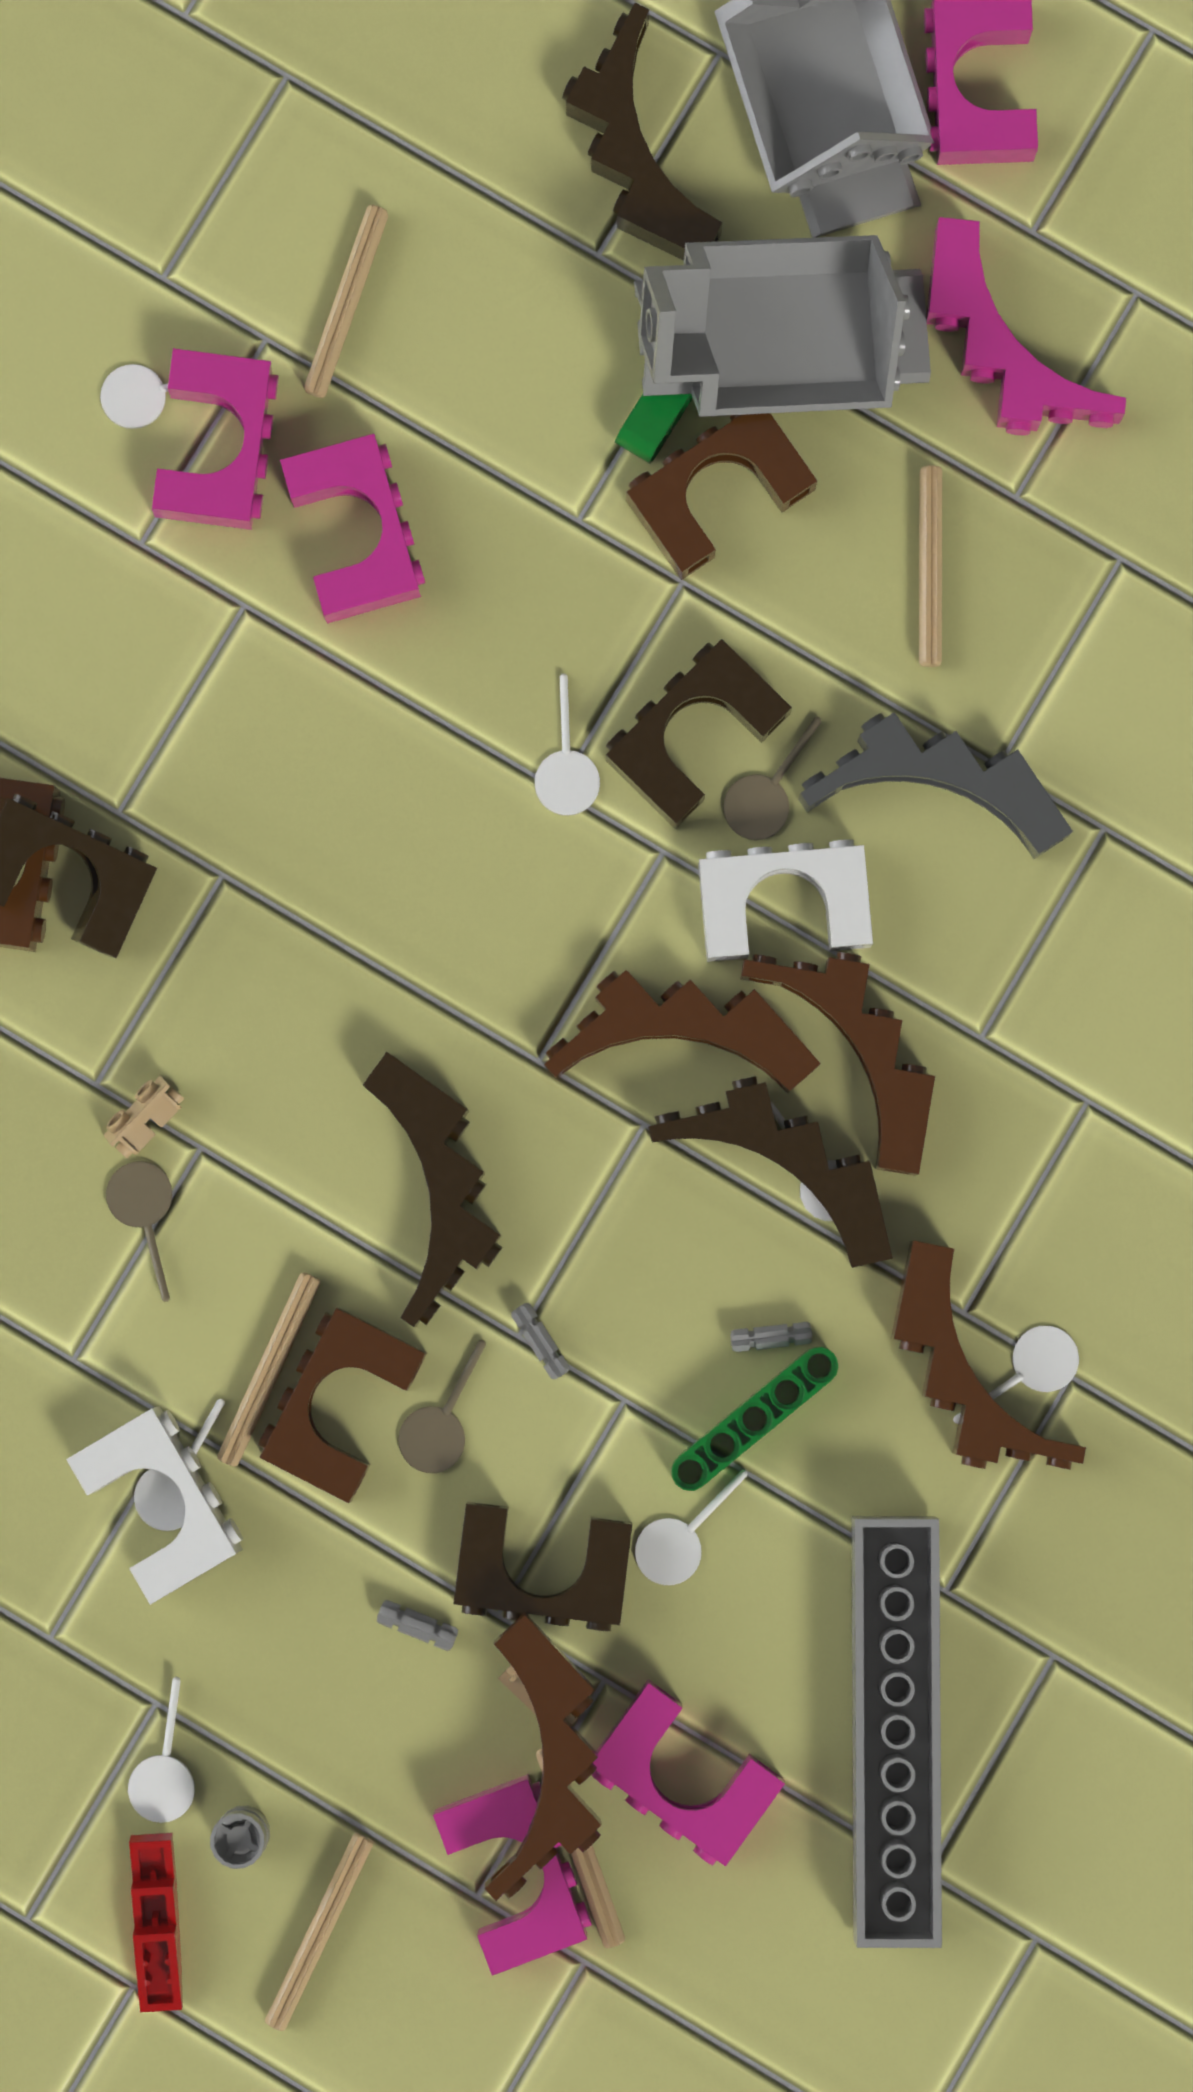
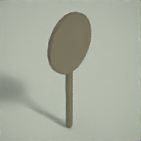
(758, 804)
(140, 1197)
(433, 1436)

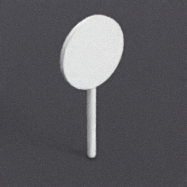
(133, 396)
(566, 779)
(1043, 1360)
(158, 1496)
(670, 1548)
(162, 1785)

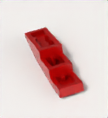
(156, 1922)

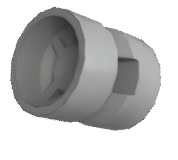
(240, 1837)

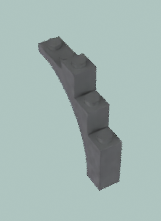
(1005, 789)

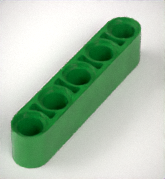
(651, 424)
(775, 1414)

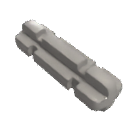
(771, 1336)
(540, 1341)
(417, 1625)

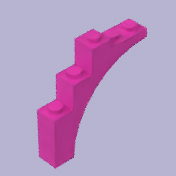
(991, 351)

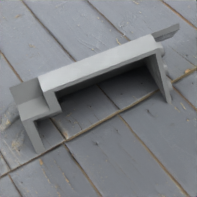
(829, 104)
(783, 326)

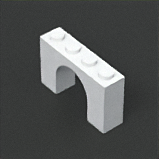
(834, 871)
(205, 1534)

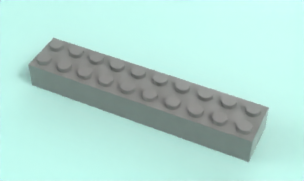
(896, 1732)

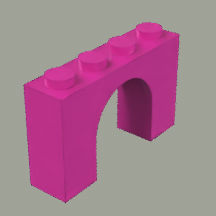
(961, 129)
(358, 471)
(230, 494)
(714, 1826)
(554, 1917)

